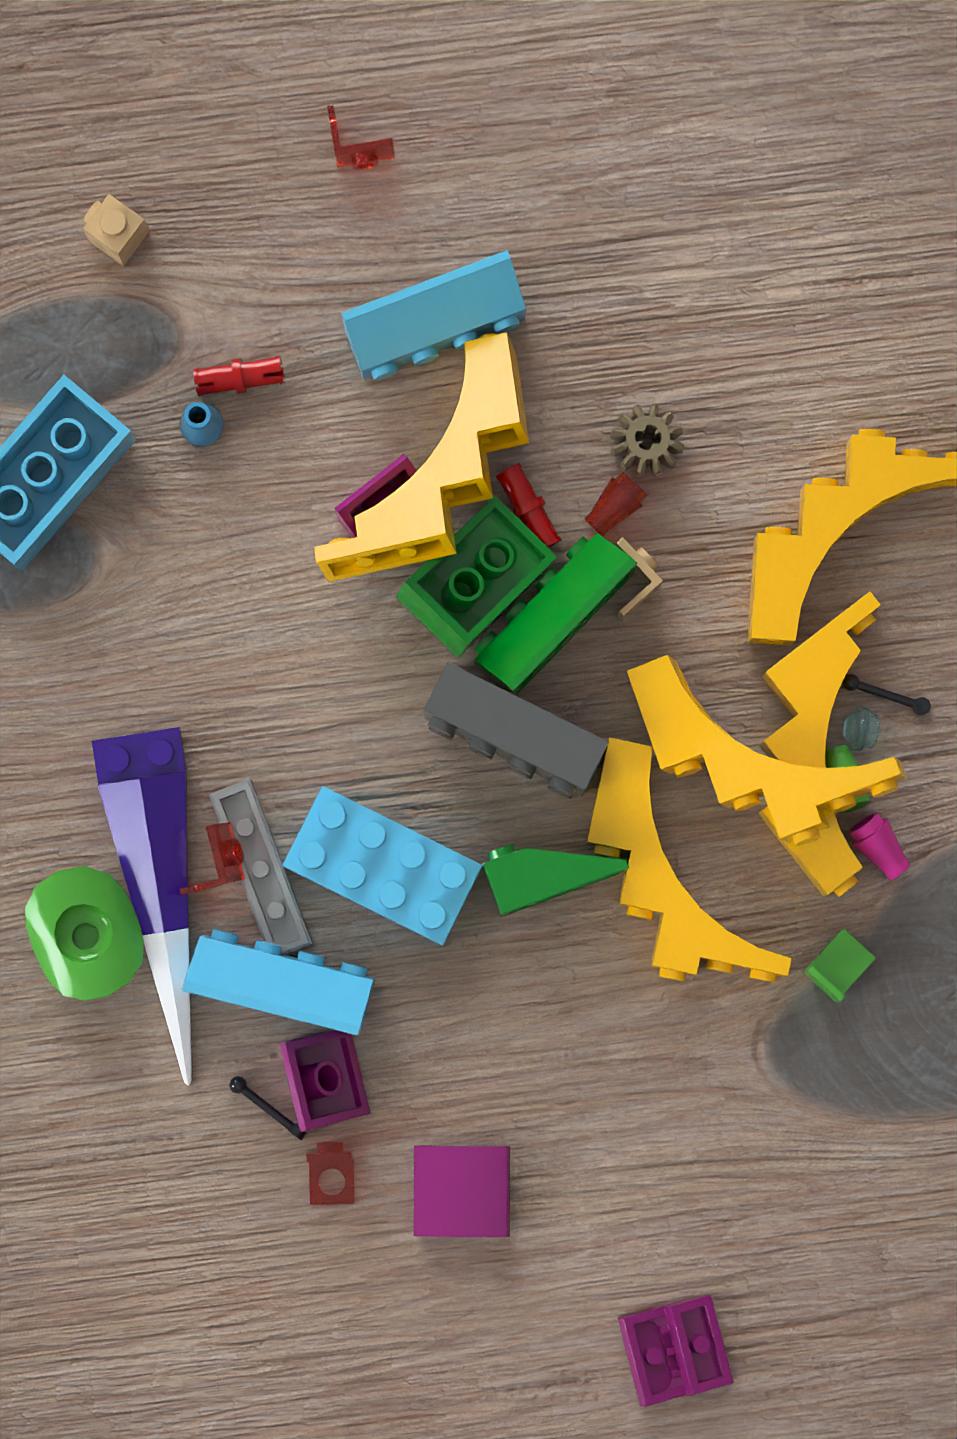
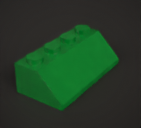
(555, 614)

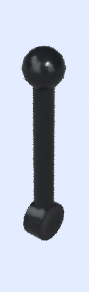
(920, 705)
(239, 1085)

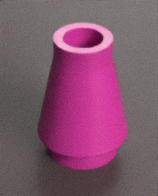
(879, 844)

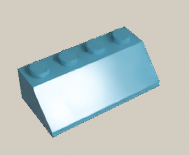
(434, 316)
(280, 983)

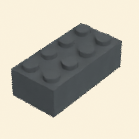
(514, 730)

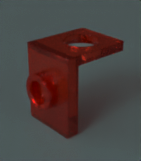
(359, 155)
(226, 855)
(330, 1156)

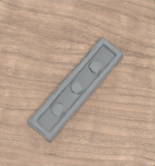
(265, 877)

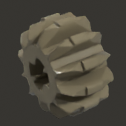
(635, 429)

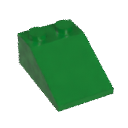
(472, 589)
(536, 875)

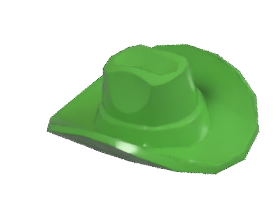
(84, 933)

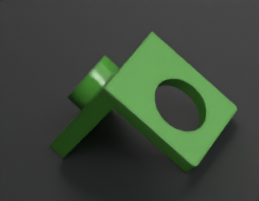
(839, 965)

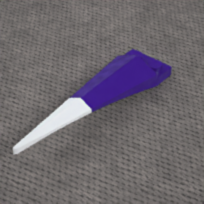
(146, 808)

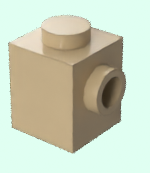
(115, 229)

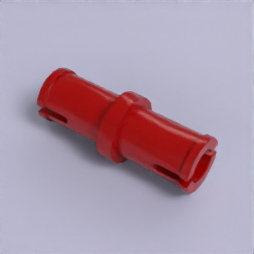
(239, 376)
(527, 504)

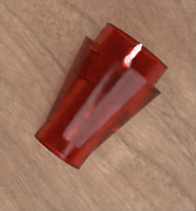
(616, 503)

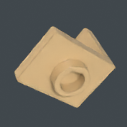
(645, 570)

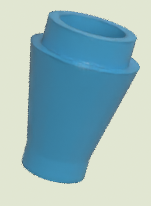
(205, 432)

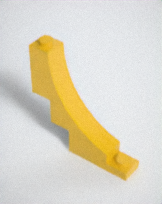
(417, 517)
(808, 688)

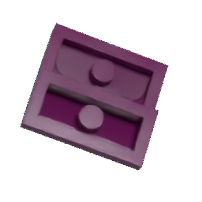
(462, 1191)
(675, 1350)

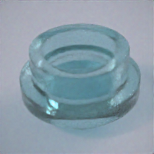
(861, 729)

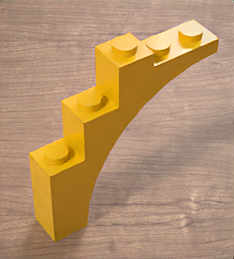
(787, 562)
(794, 794)
(685, 932)

